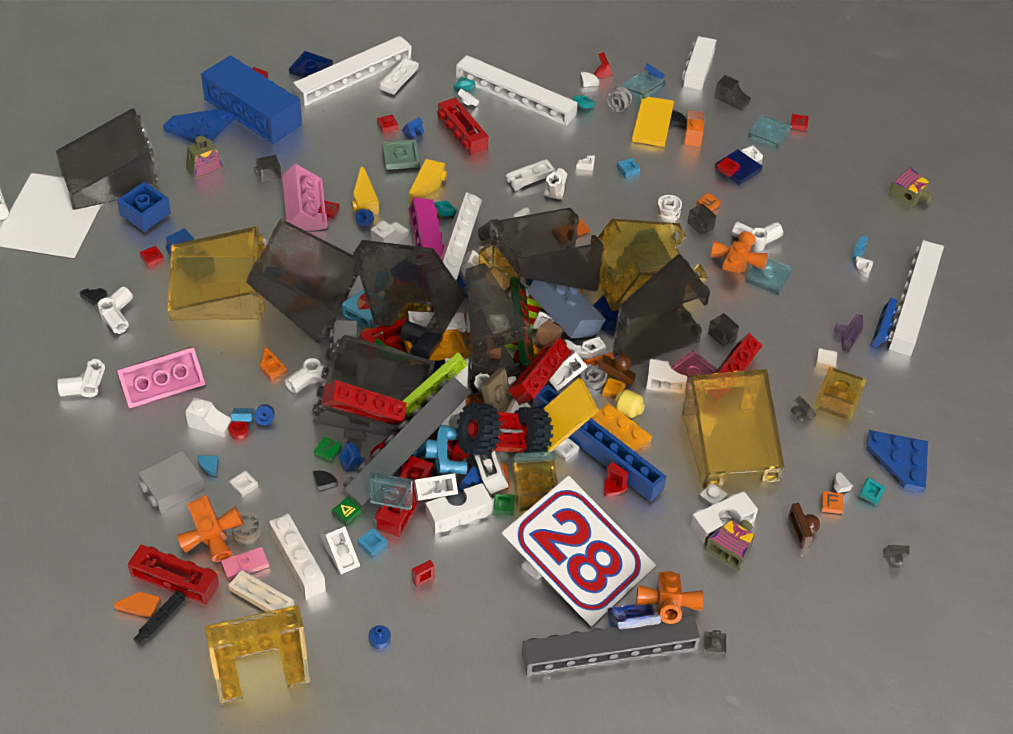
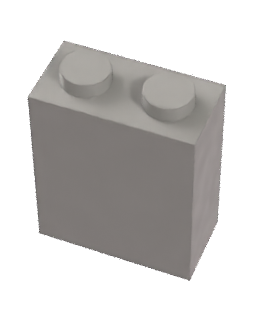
(170, 482)

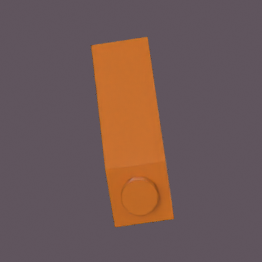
(694, 128)

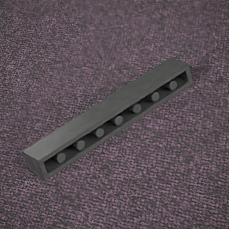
(408, 440)
(608, 645)

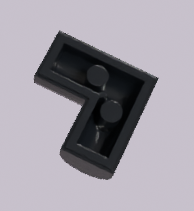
(424, 342)

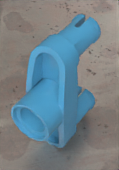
(438, 450)

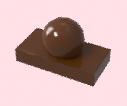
(618, 368)
(803, 525)

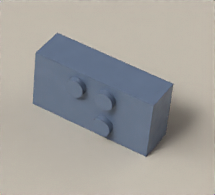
(568, 308)

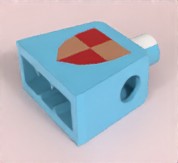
(358, 310)

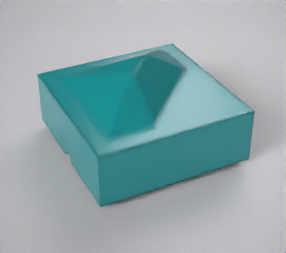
(465, 84)
(584, 101)
(445, 208)
(871, 491)

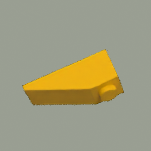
(428, 179)
(364, 194)

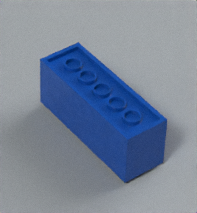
(252, 99)

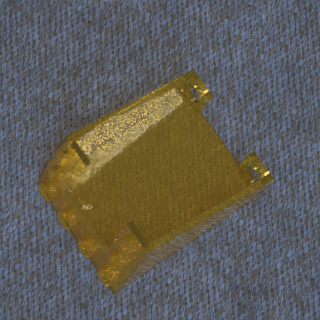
(636, 253)
(212, 275)
(732, 425)
(256, 635)

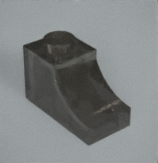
(731, 93)

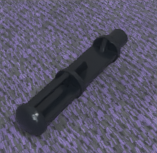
(160, 616)

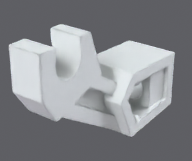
(589, 349)

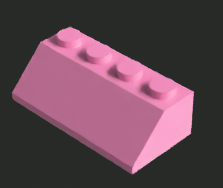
(303, 198)
(160, 377)

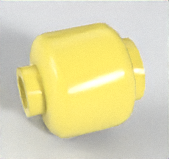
(629, 403)

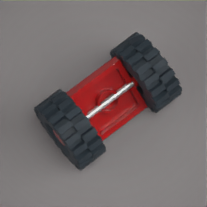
(486, 430)

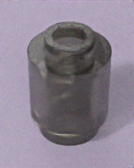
(484, 232)

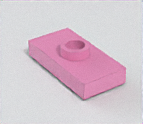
(248, 562)

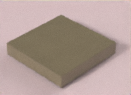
(496, 390)

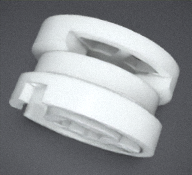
(669, 207)

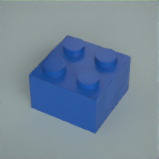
(144, 206)

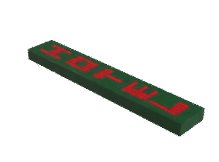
(519, 300)

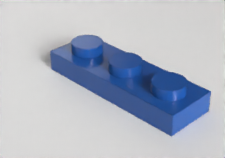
(884, 323)

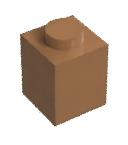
(547, 333)

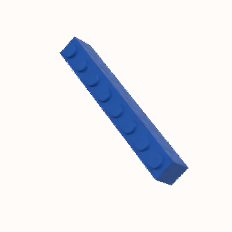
(608, 449)

